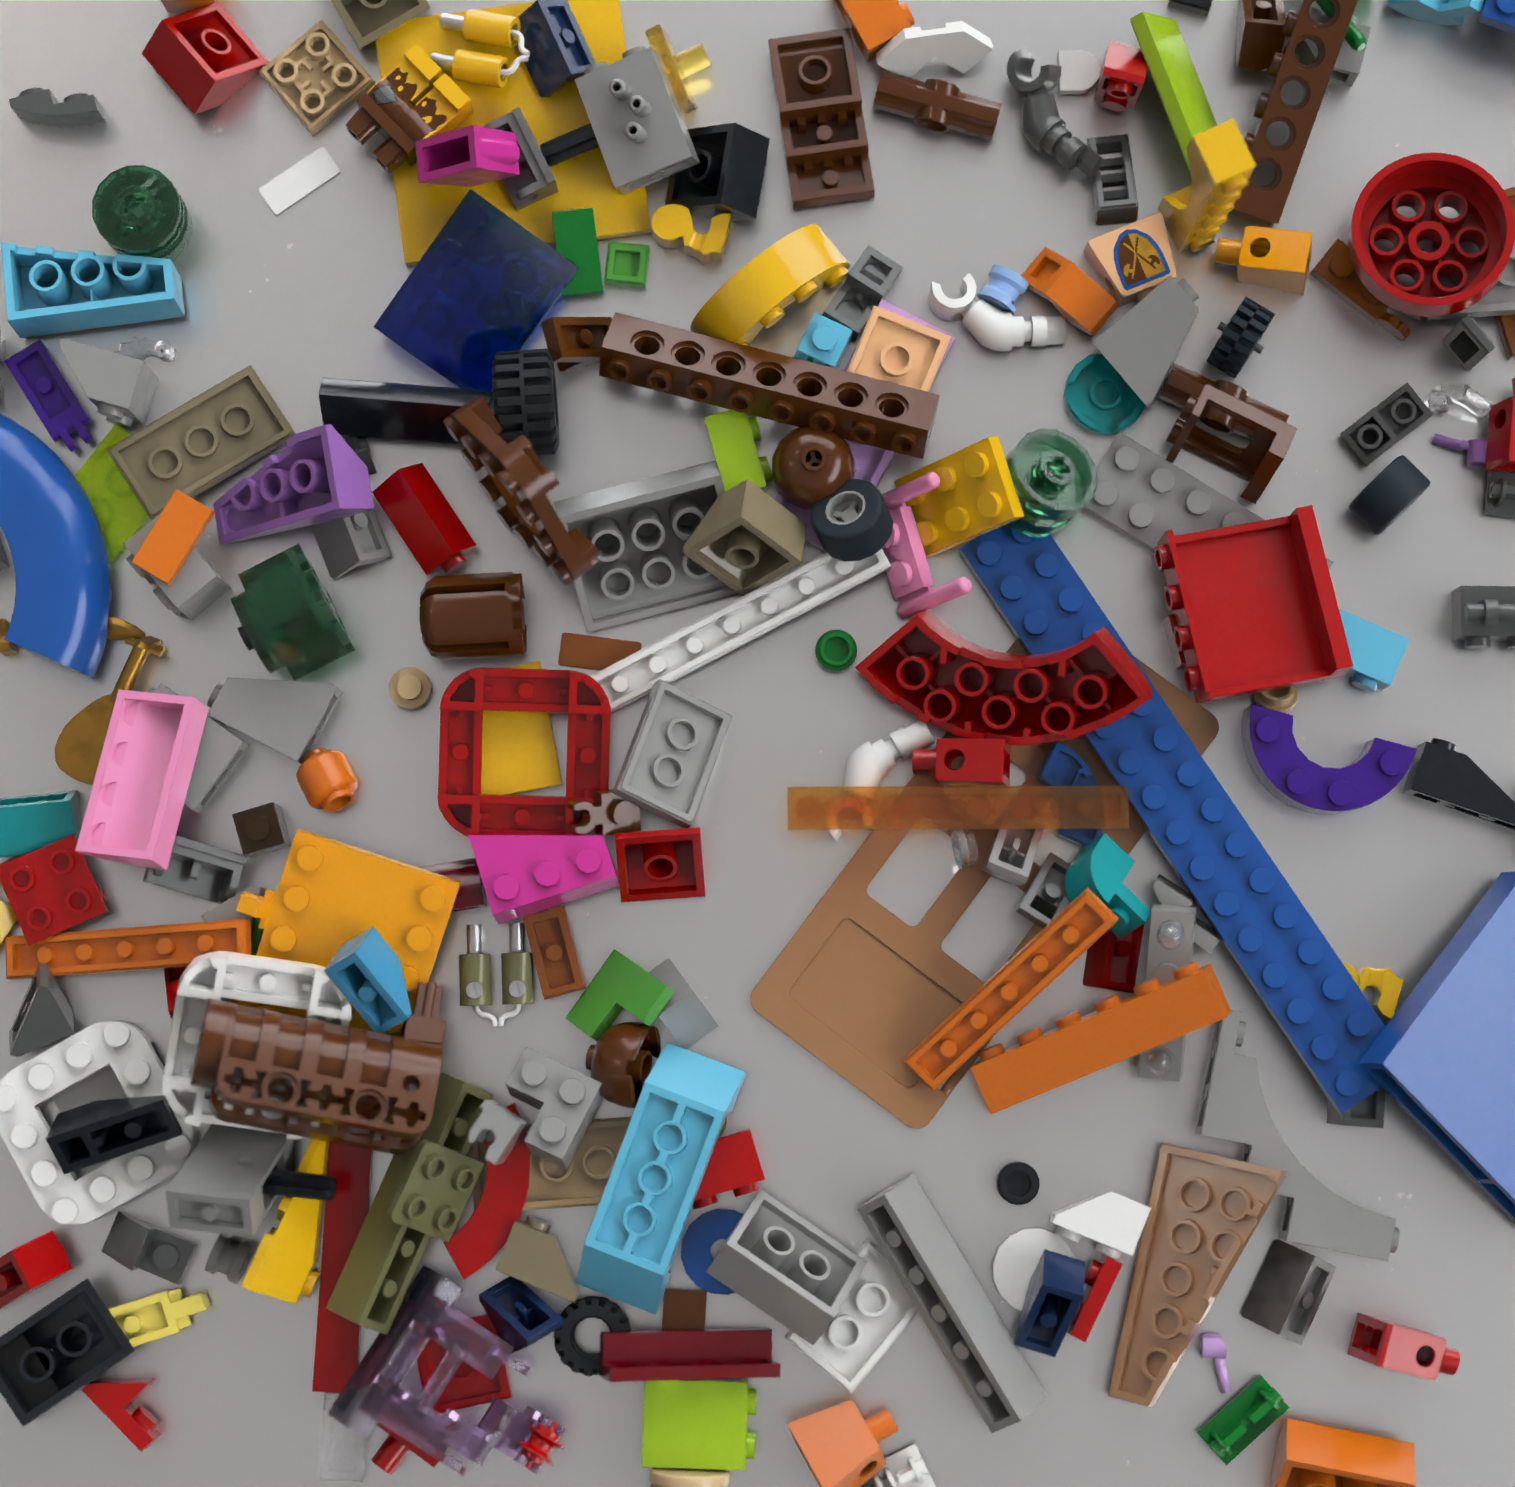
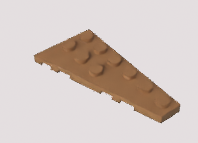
(1190, 1243)

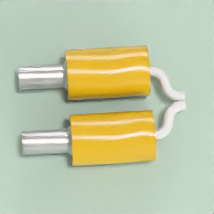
(485, 29)

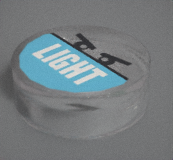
(964, 848)

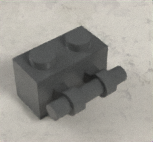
(1483, 615)

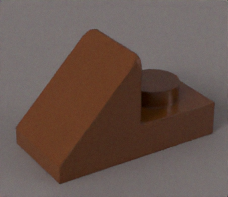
(575, 340)

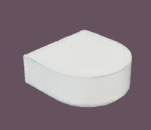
(1078, 72)

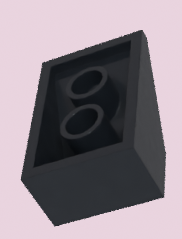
(59, 1351)

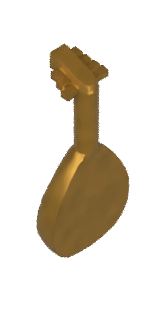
(84, 735)

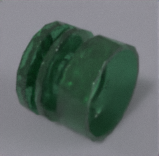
(166, 220)

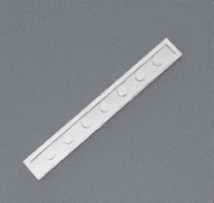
(734, 625)

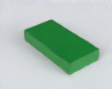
(578, 243)

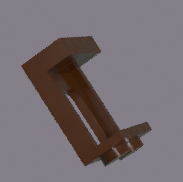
(1256, 461)

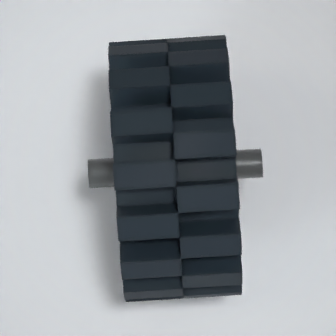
(1240, 337)

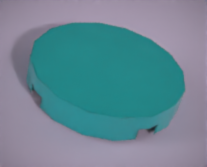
(1100, 398)

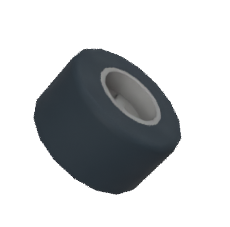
(1389, 494)
(852, 521)

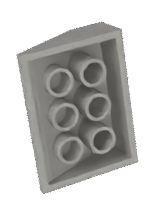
(641, 544)

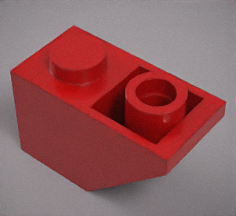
(1121, 77)
(731, 1167)

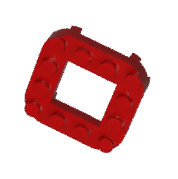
(524, 691)

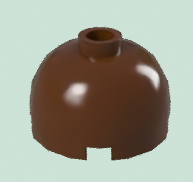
(799, 479)
(623, 1061)

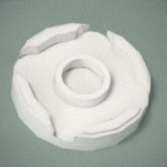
(1018, 1258)

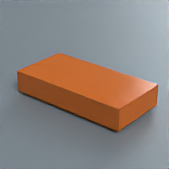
(173, 537)

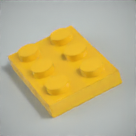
(971, 499)

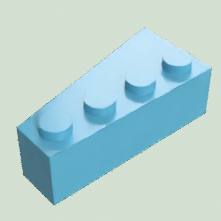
(84, 290)

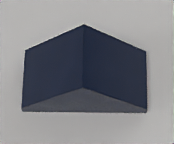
(518, 1313)

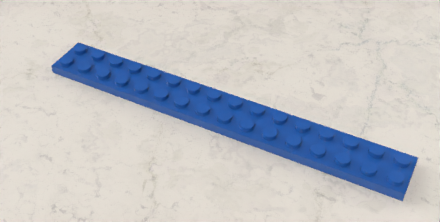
(1195, 826)

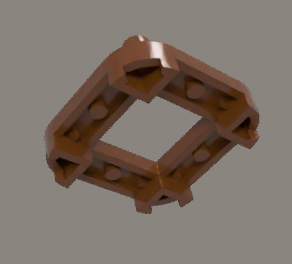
(520, 486)

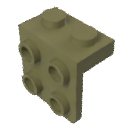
(434, 1190)

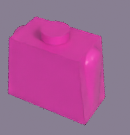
(467, 157)

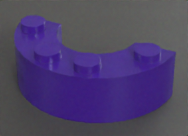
(1308, 786)

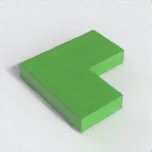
(616, 987)

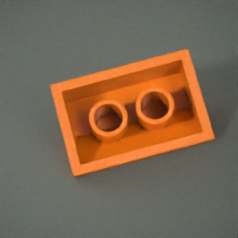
(1338, 1457)

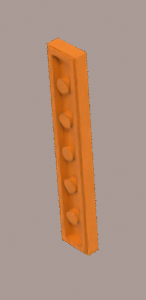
(125, 948)
(1010, 989)

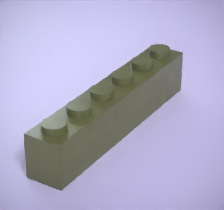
(388, 1252)

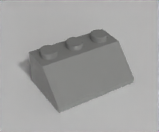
(787, 1267)

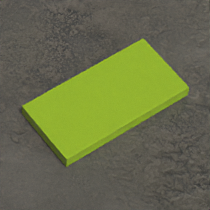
(1174, 77)

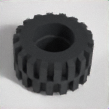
(526, 398)

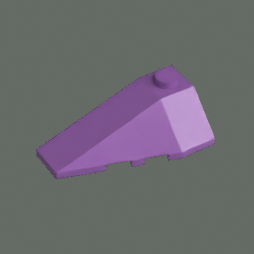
(301, 486)

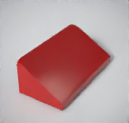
(1114, 961)

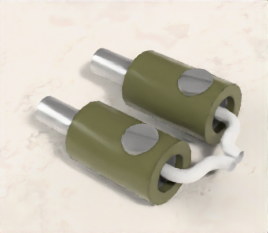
(476, 974)

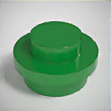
(836, 650)

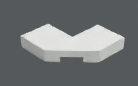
(955, 45)

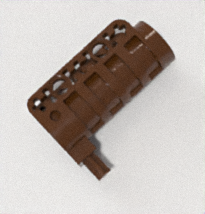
(323, 1069)

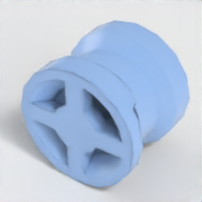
(1003, 288)

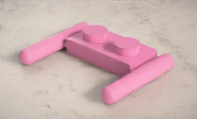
(909, 570)

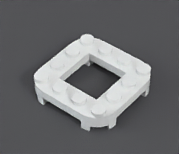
(244, 979)
(56, 1070)

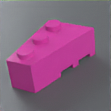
(540, 871)

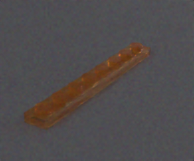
(957, 808)

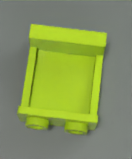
(697, 1424)

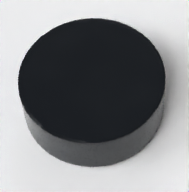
(1017, 1183)

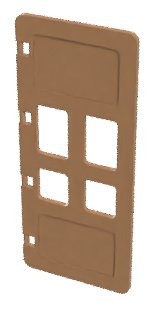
(870, 987)

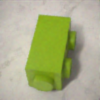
(734, 449)

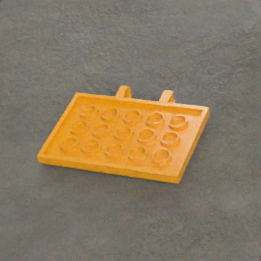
(341, 891)

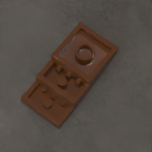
(821, 118)

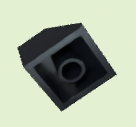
(727, 174)

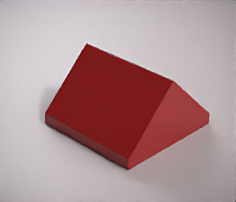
(660, 864)

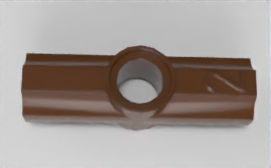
(937, 105)
(1184, 382)

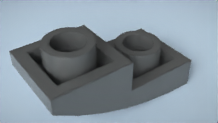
(43, 108)
(1386, 424)

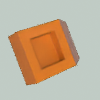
(1070, 291)

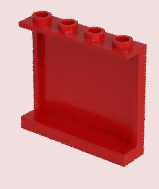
(1253, 606)

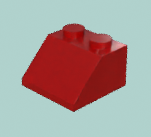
(203, 57)

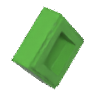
(626, 265)

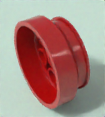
(1426, 185)

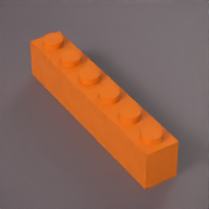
(1100, 1038)

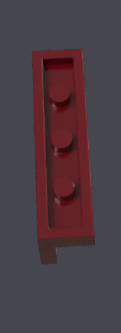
(687, 1354)

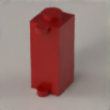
(425, 520)

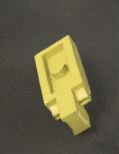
(158, 1314)

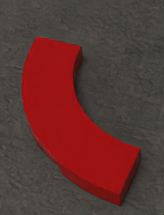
(496, 1212)

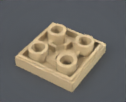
(317, 77)

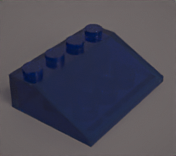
(475, 294)

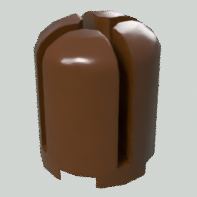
(473, 616)

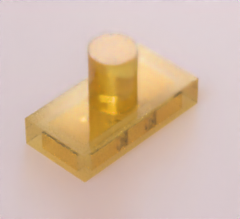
(679, 65)

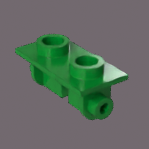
(1243, 1419)

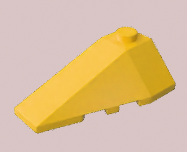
(289, 1254)

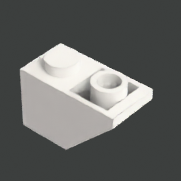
(1106, 1218)

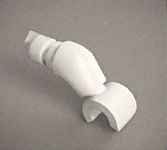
(994, 327)
(871, 761)

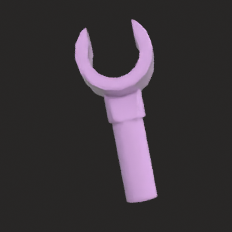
(1214, 1347)

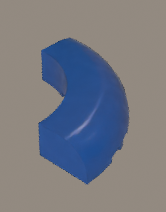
(55, 555)

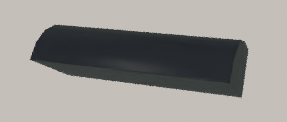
(393, 408)

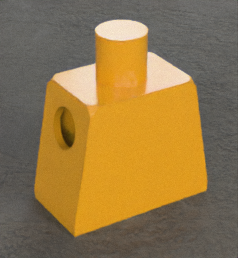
(1284, 261)

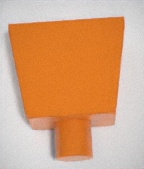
(841, 1444)

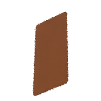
(593, 651)

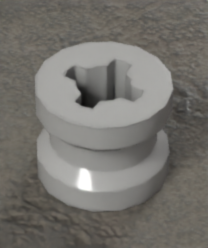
(229, 1258)

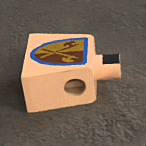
(1132, 258)

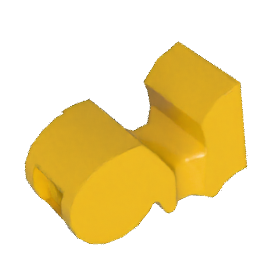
(674, 227)
(1385, 986)

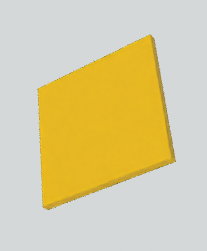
(579, 181)

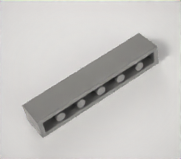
(953, 1304)

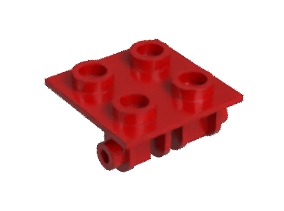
(52, 890)

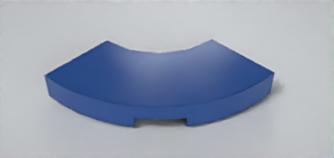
(1067, 768)

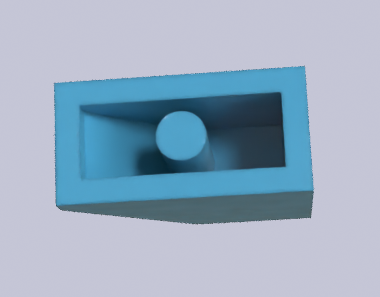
(371, 980)

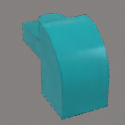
(1102, 869)

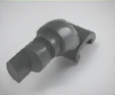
(1041, 117)

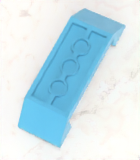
(657, 1176)

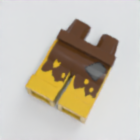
(408, 107)

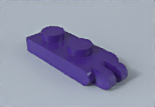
(49, 394)

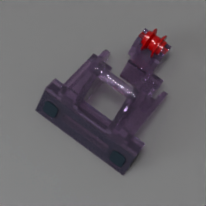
(375, 1394)

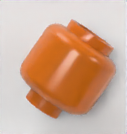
(327, 780)

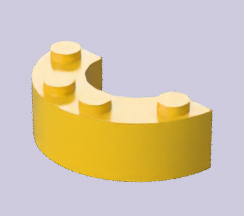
(769, 283)

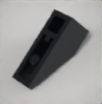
(1457, 783)
(110, 1130)

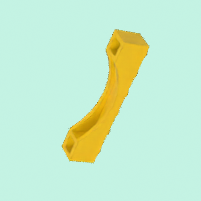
(1218, 174)

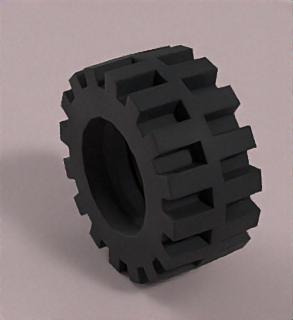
(575, 1313)

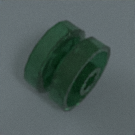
(1051, 480)

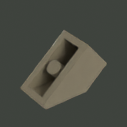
(538, 1259)

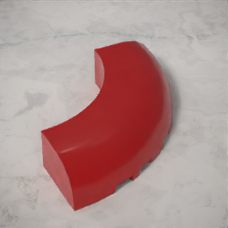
(1001, 693)

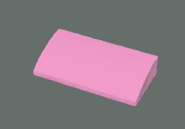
(142, 778)

